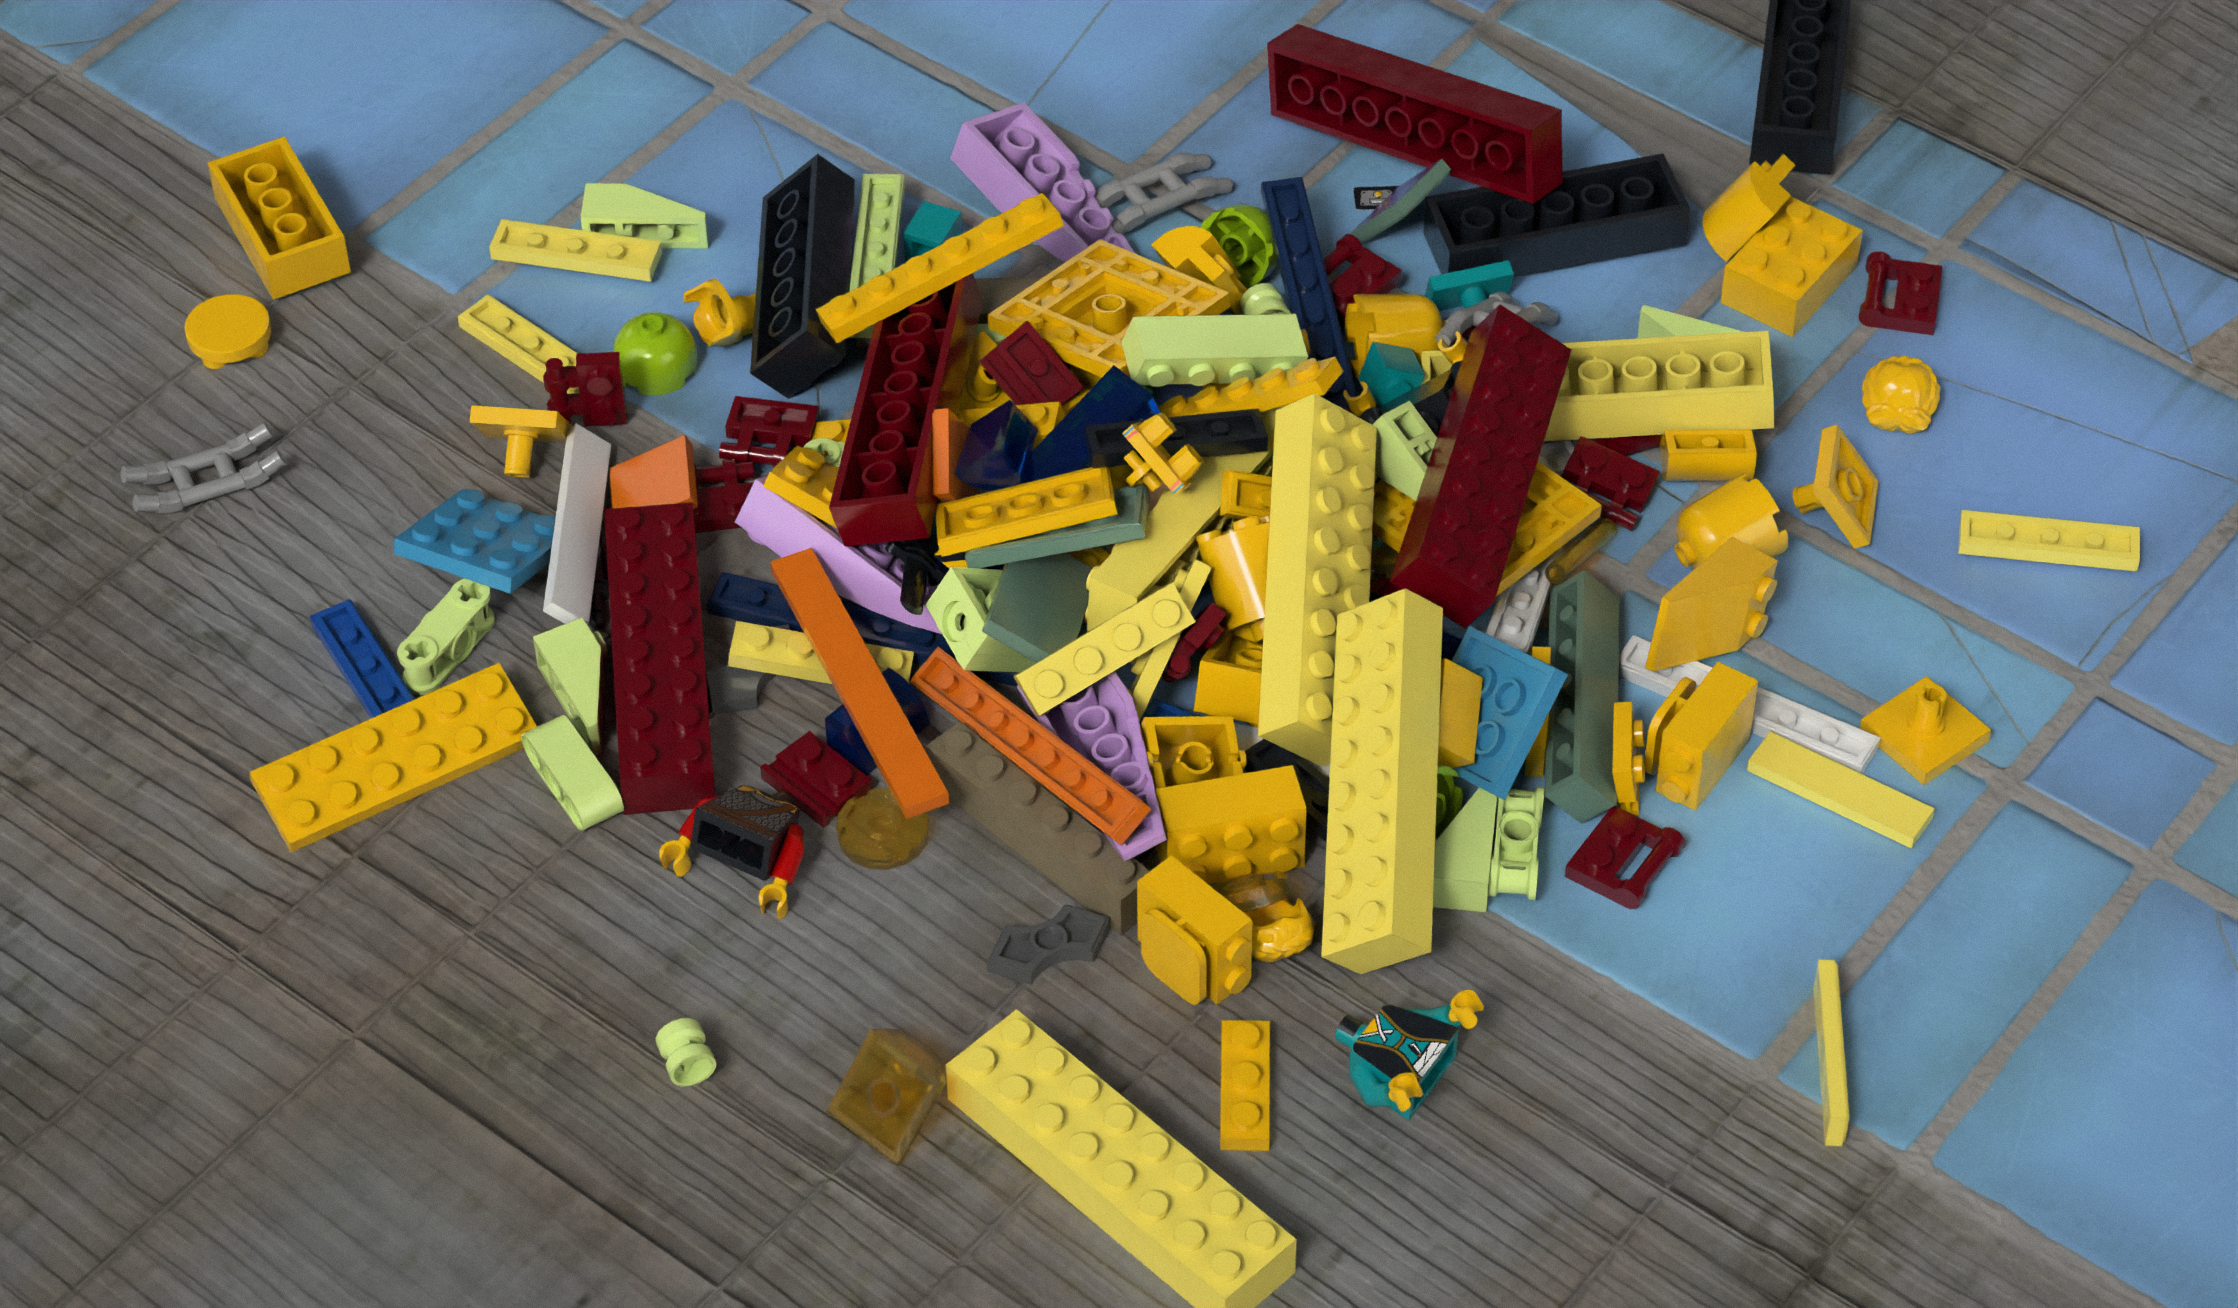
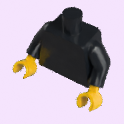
(1428, 399)

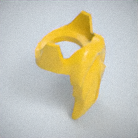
(723, 318)

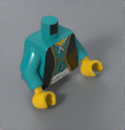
(1405, 1050)

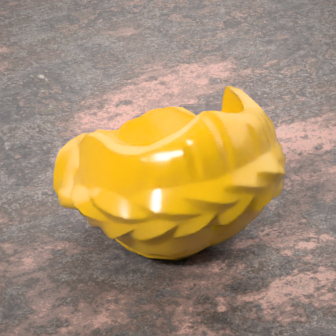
(1900, 394)
(1280, 930)

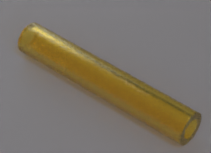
(1580, 551)

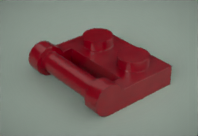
(1366, 276)
(1914, 299)
(1614, 847)

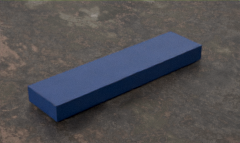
(360, 658)

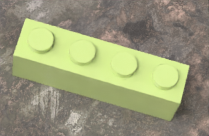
(1210, 348)

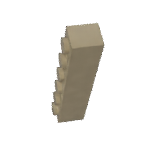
(1037, 825)

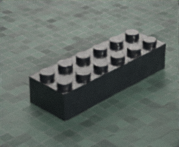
(1801, 83)
(1584, 220)
(801, 268)

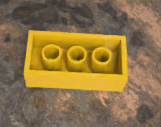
(279, 217)

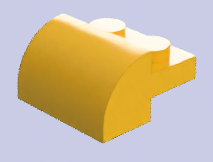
(1746, 206)
(1201, 256)
(1707, 455)

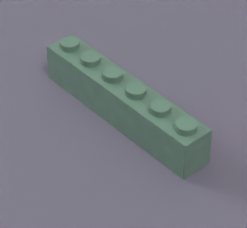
(1581, 718)

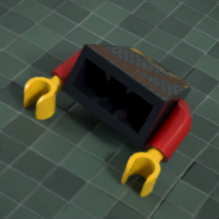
(745, 832)

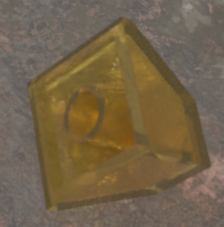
(889, 1092)

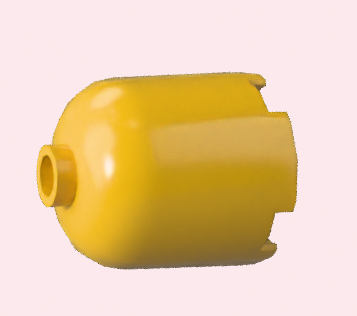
(1393, 320)
(1732, 510)

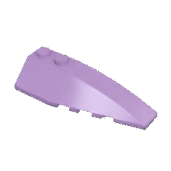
(1018, 157)
(857, 572)
(1106, 731)

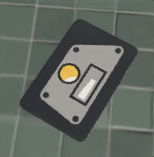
(1371, 197)

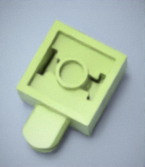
(960, 613)

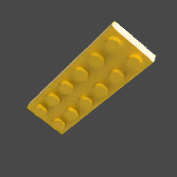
(393, 757)

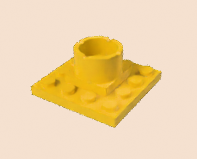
(1091, 301)
(1549, 519)

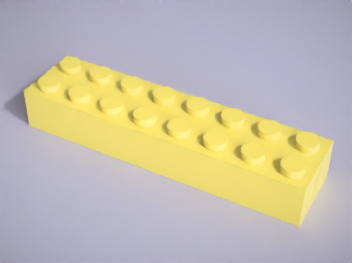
(1657, 385)
(1170, 540)
(1313, 566)
(1383, 783)
(1120, 1167)

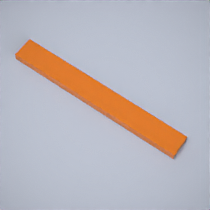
(859, 684)
(1031, 746)

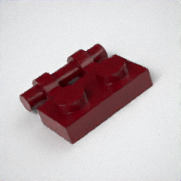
(600, 388)
(767, 422)
(1613, 477)
(721, 505)
(1195, 637)

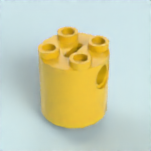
(1239, 574)

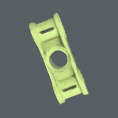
(446, 636)
(1516, 842)

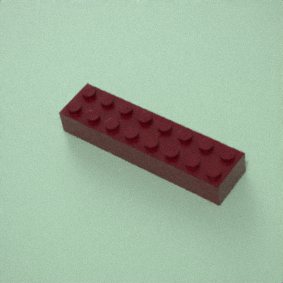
(1416, 112)
(910, 370)
(1481, 466)
(658, 658)

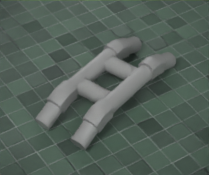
(1167, 173)
(1475, 314)
(220, 456)

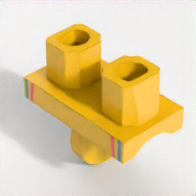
(1173, 470)

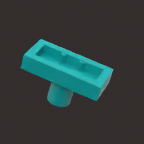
(1469, 285)

